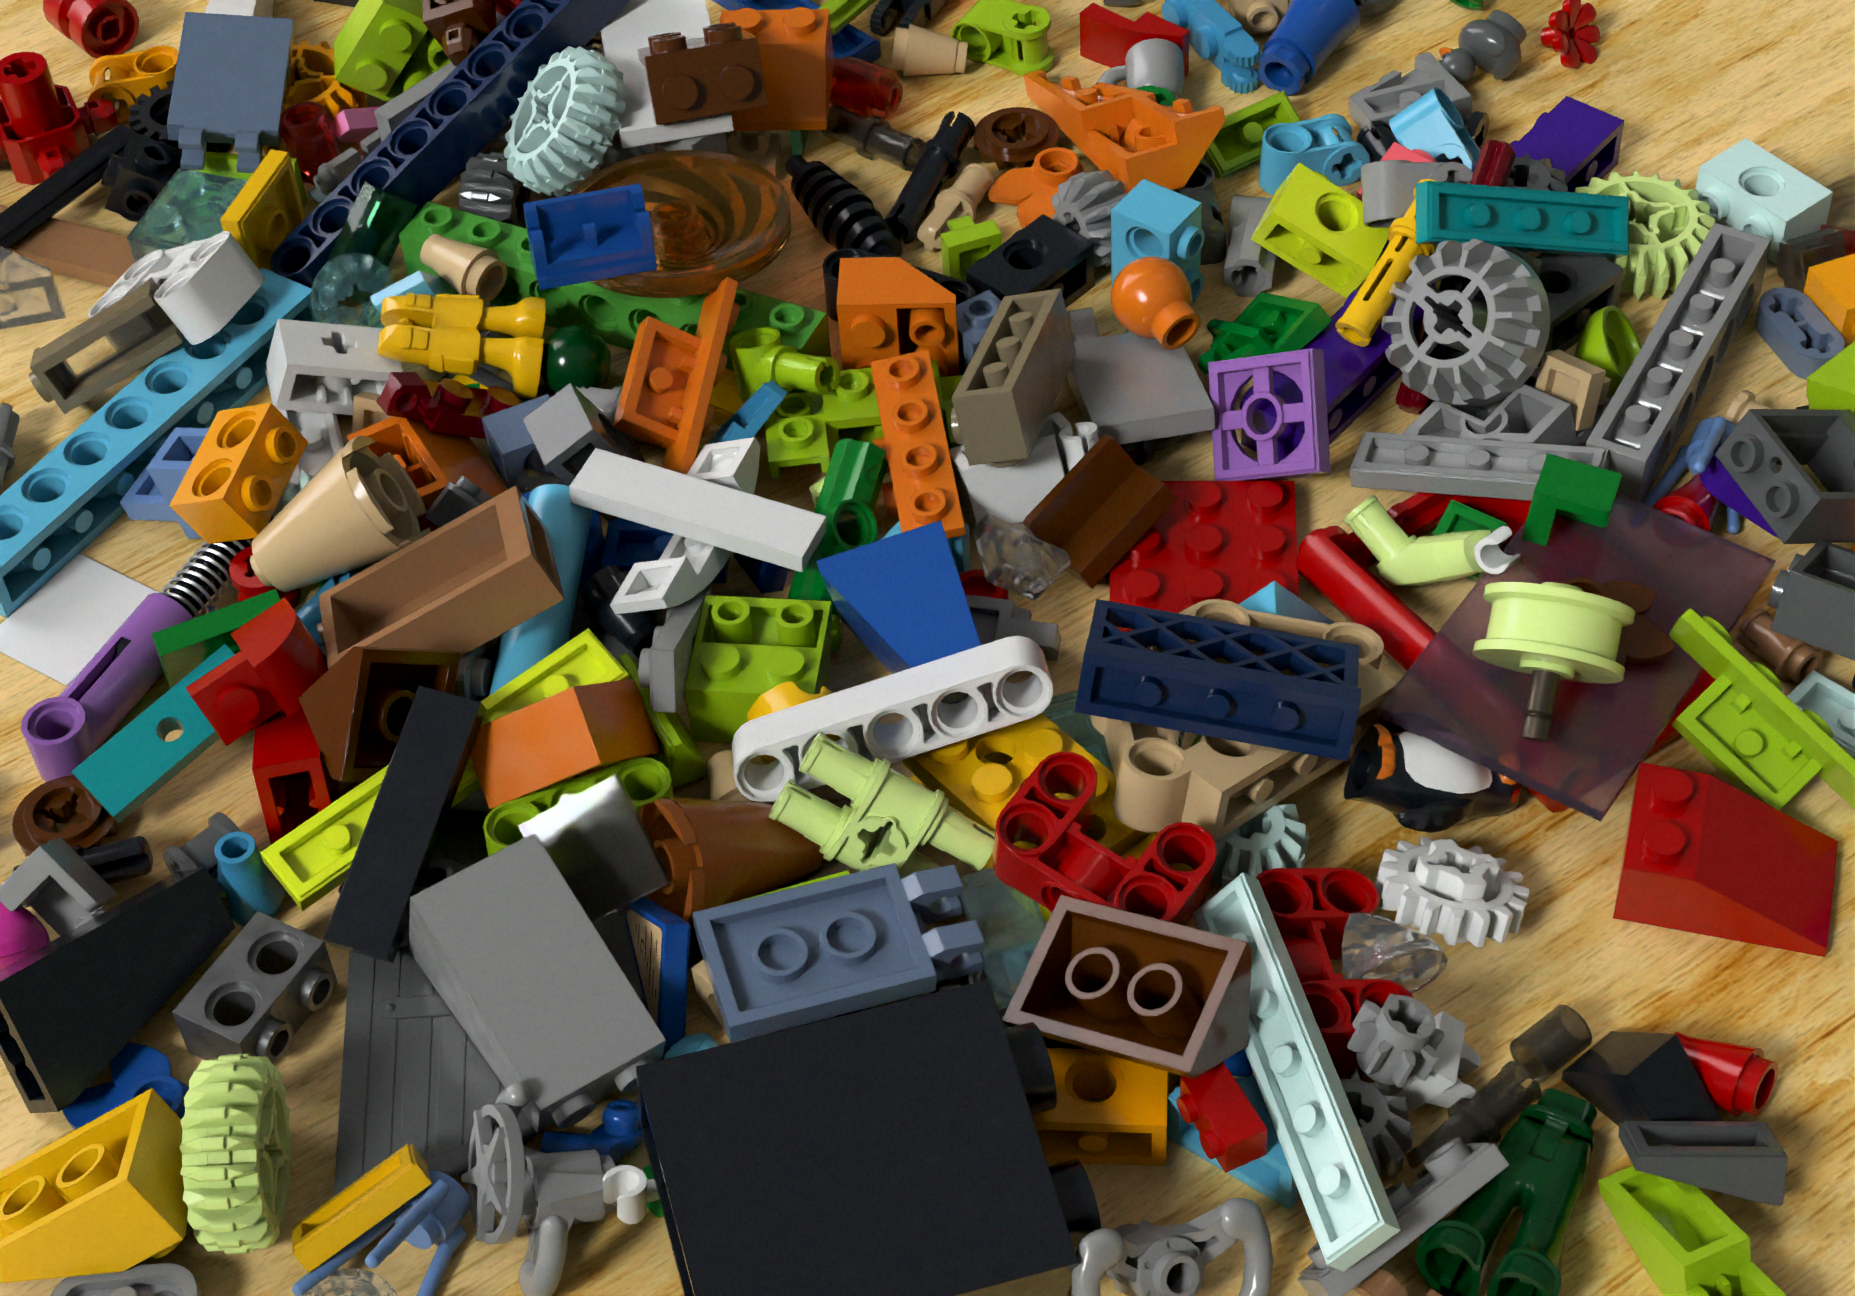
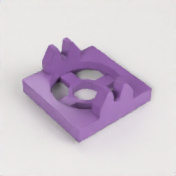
(1225, 385)

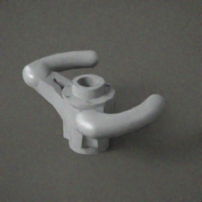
(559, 1193)
(1173, 1258)

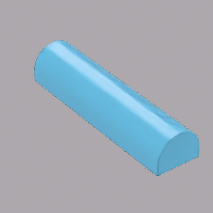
(550, 629)

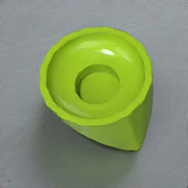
(1609, 344)

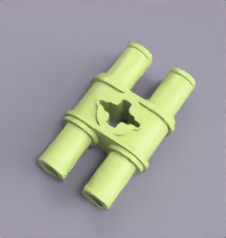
(877, 797)

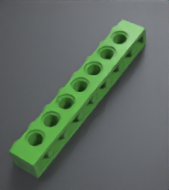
(601, 310)

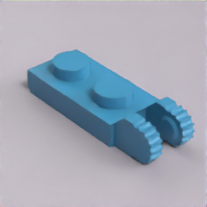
(1219, 39)

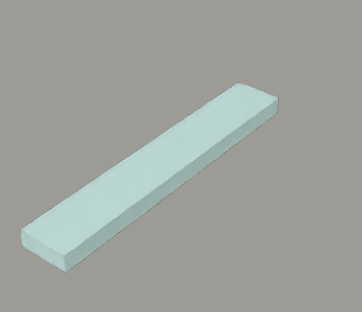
(1302, 1086)

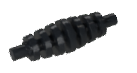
(840, 209)

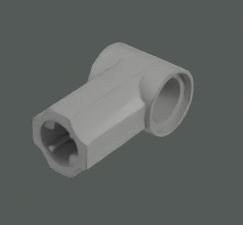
(1247, 264)

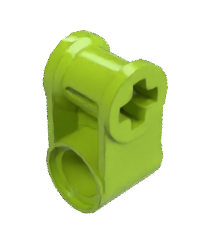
(1004, 32)

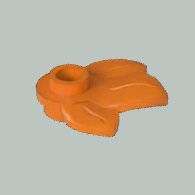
(1035, 185)

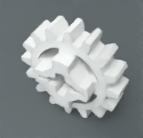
(1451, 891)

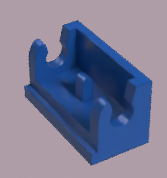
(590, 236)

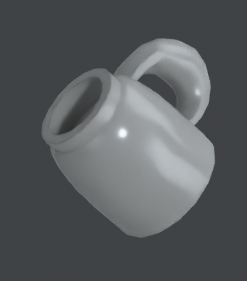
(1151, 63)

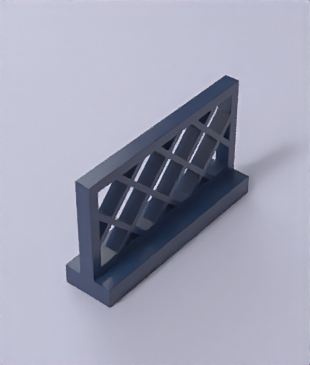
(1225, 701)

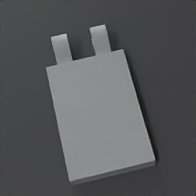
(1135, 385)

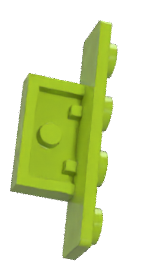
(1751, 726)

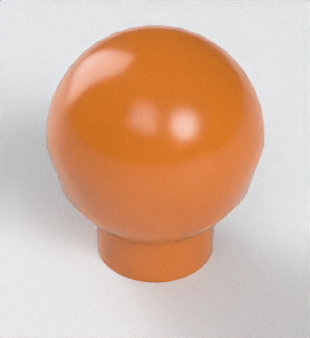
(1155, 301)

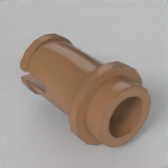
(1789, 656)

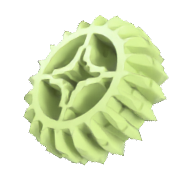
(1663, 230)
(236, 1153)

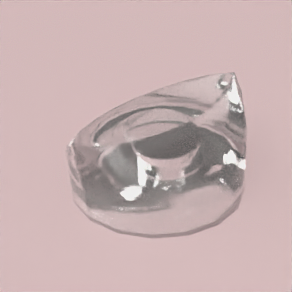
(1389, 951)

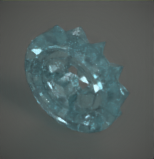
(336, 282)

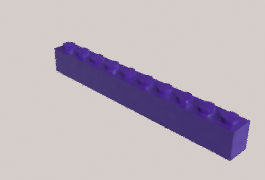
(1576, 141)

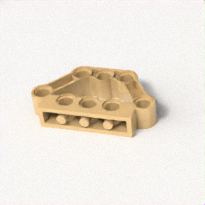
(1224, 780)

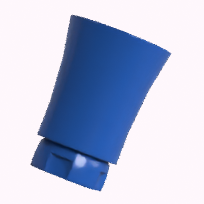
(1305, 41)

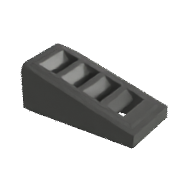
(1713, 1155)

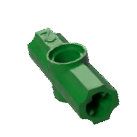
(849, 505)

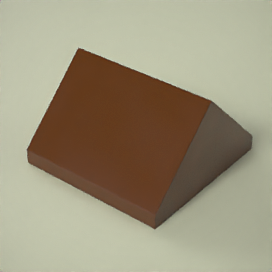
(365, 701)

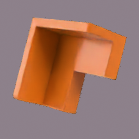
(562, 739)

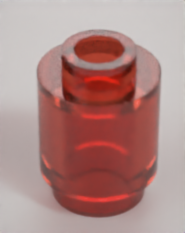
(865, 87)
(310, 137)

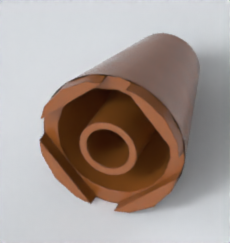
(722, 852)

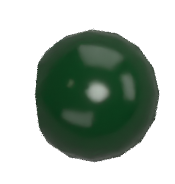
(575, 357)

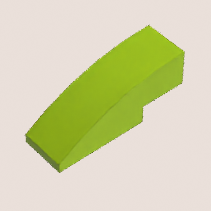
(1683, 1237)

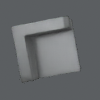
(56, 886)

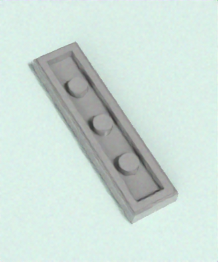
(1459, 464)

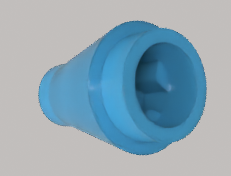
(246, 878)

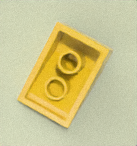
(96, 1196)

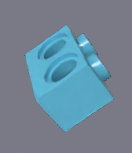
(1158, 224)

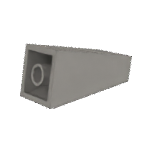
(533, 982)

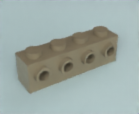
(1013, 379)

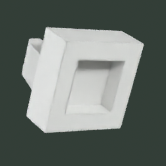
(1442, 1084)

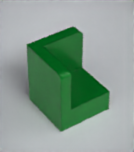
(1572, 492)

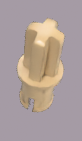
(955, 202)

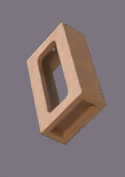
(449, 586)

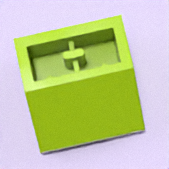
(386, 48)
(747, 650)

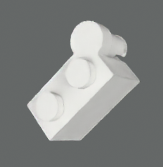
(1018, 489)

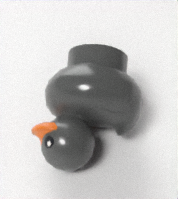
(1488, 45)

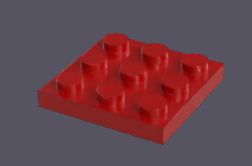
(1212, 545)

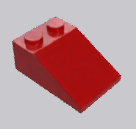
(1723, 864)

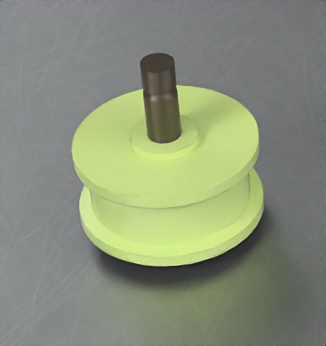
(1554, 636)

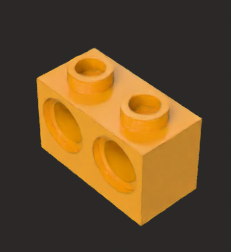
(239, 473)

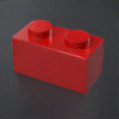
(1223, 1117)

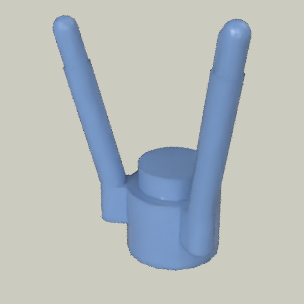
(1697, 455)
(422, 1221)

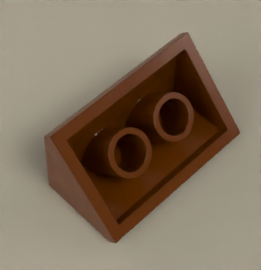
(1137, 988)

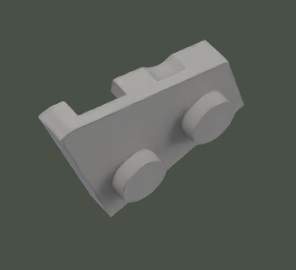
(1396, 92)

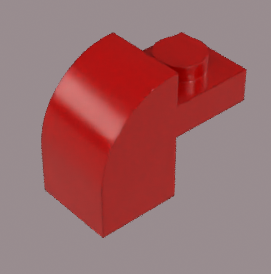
(267, 675)

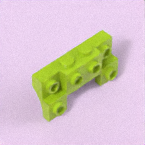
(810, 423)

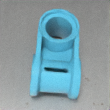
(1436, 128)
(1315, 147)

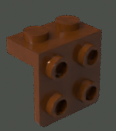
(703, 73)

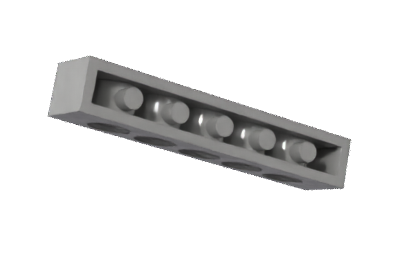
(1680, 357)

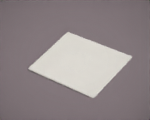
(70, 618)

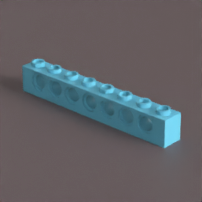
(80, 483)

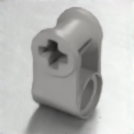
(1390, 186)

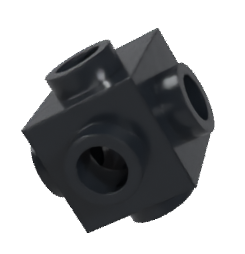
(139, 175)

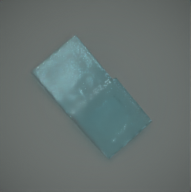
(1009, 927)

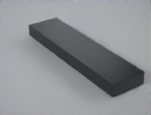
(405, 824)

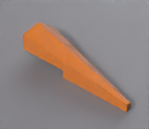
(1128, 129)

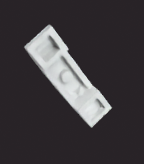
(688, 564)

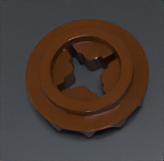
(999, 131)
(57, 802)

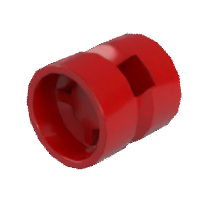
(95, 25)

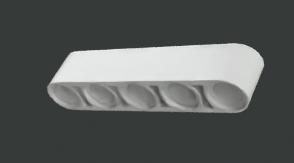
(910, 692)

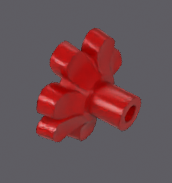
(1571, 33)

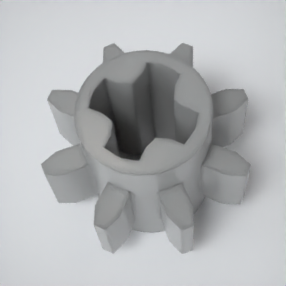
(1395, 1040)

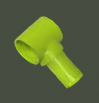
(761, 357)

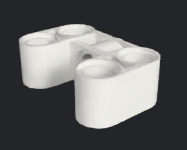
(197, 284)

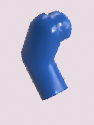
(614, 1137)

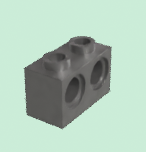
(256, 992)

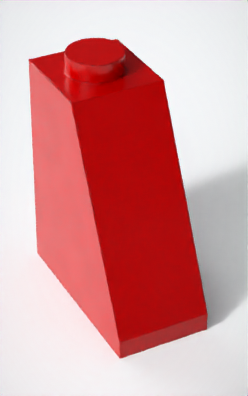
(290, 773)

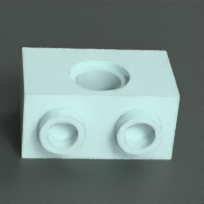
(1762, 195)

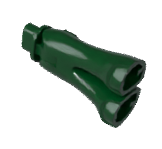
(1544, 1178)

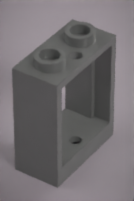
(1788, 495)
(1818, 599)

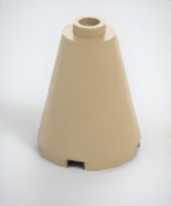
(340, 520)

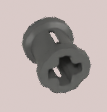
(200, 849)

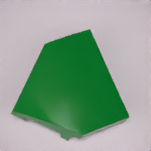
(1265, 327)

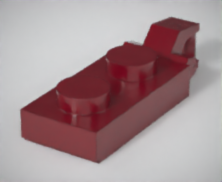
(444, 404)

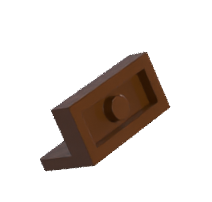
(1099, 510)

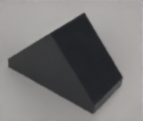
(1641, 1079)

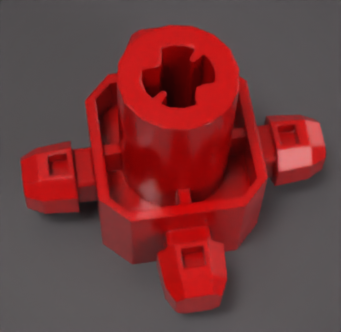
(41, 121)

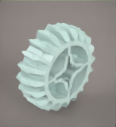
(565, 121)

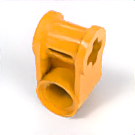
(131, 76)

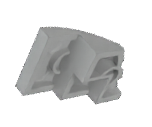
(1520, 417)

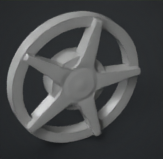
(496, 1173)

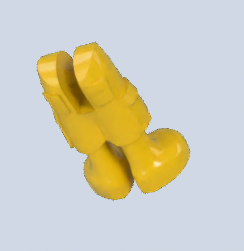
(447, 335)

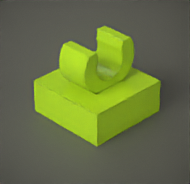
(967, 244)

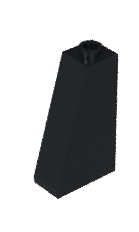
(100, 983)

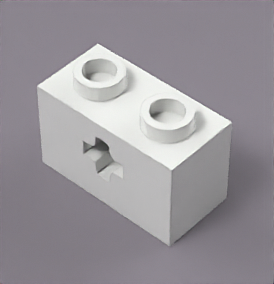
(325, 365)

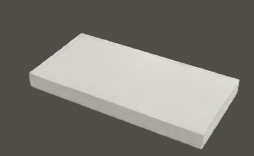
(620, 42)

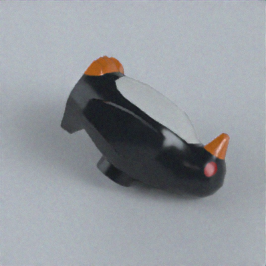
(1423, 781)

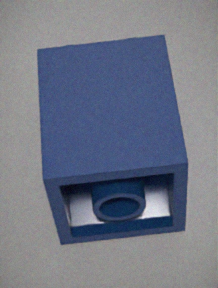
(903, 599)

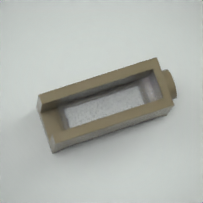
(104, 349)

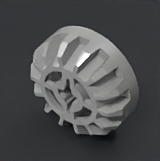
(1505, 330)

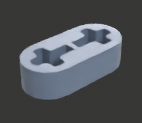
(1790, 337)

